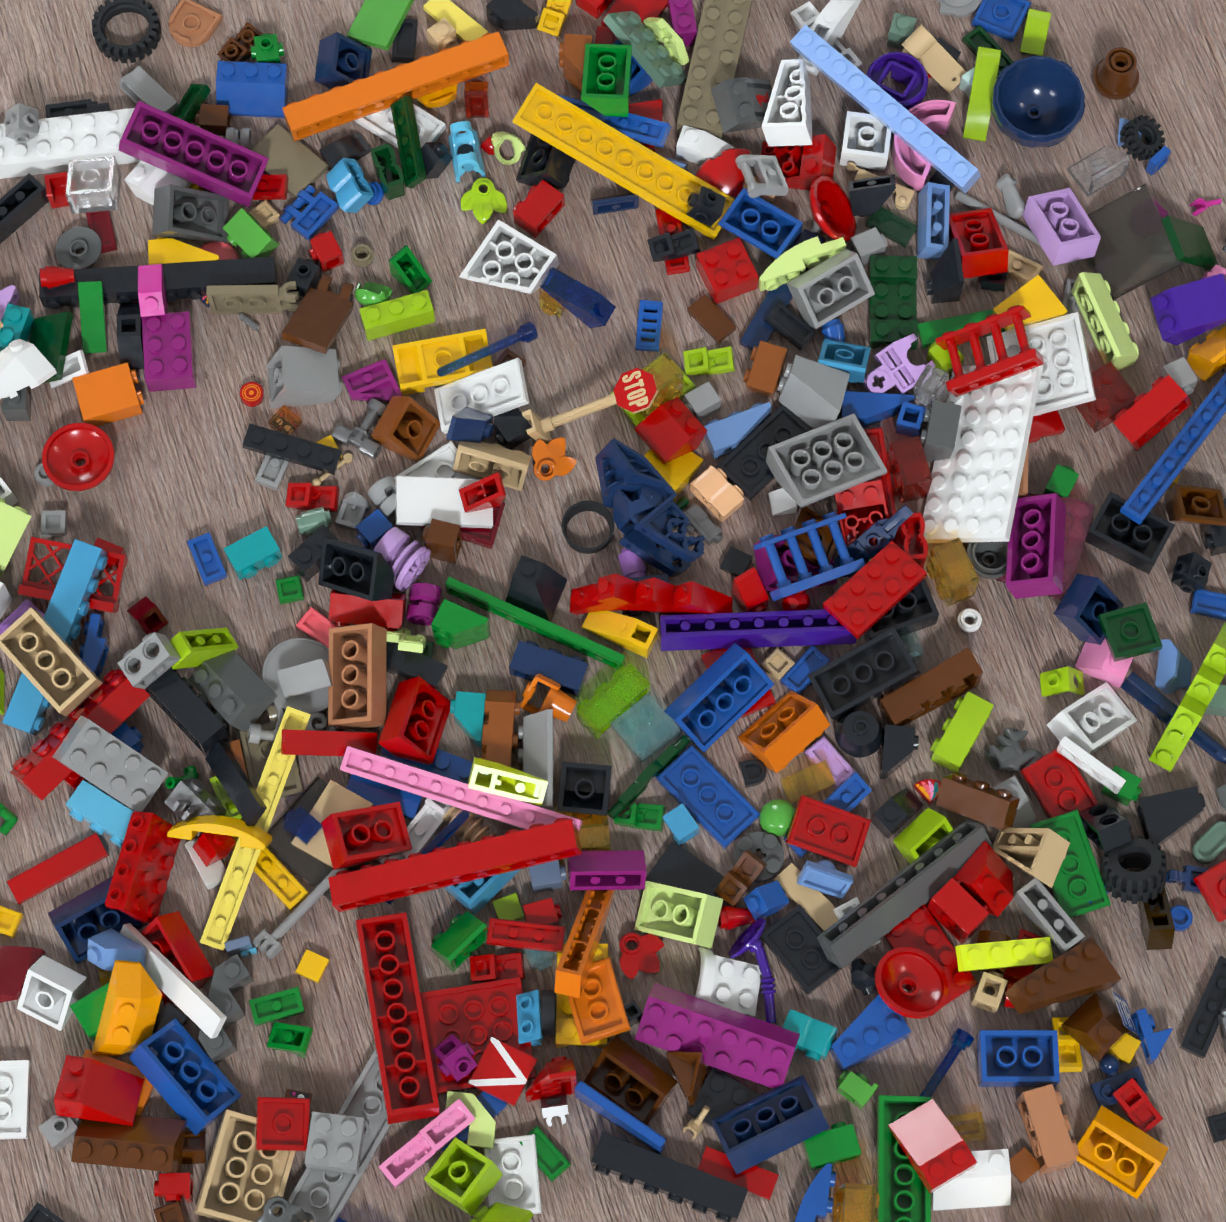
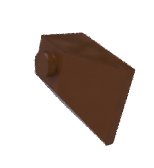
(1196, 505)
(1096, 1027)

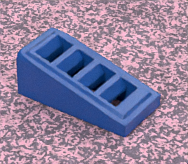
(651, 311)

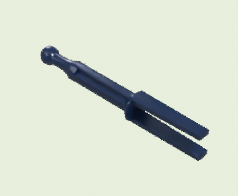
(1165, 709)

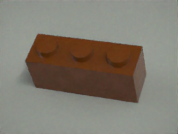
(978, 801)

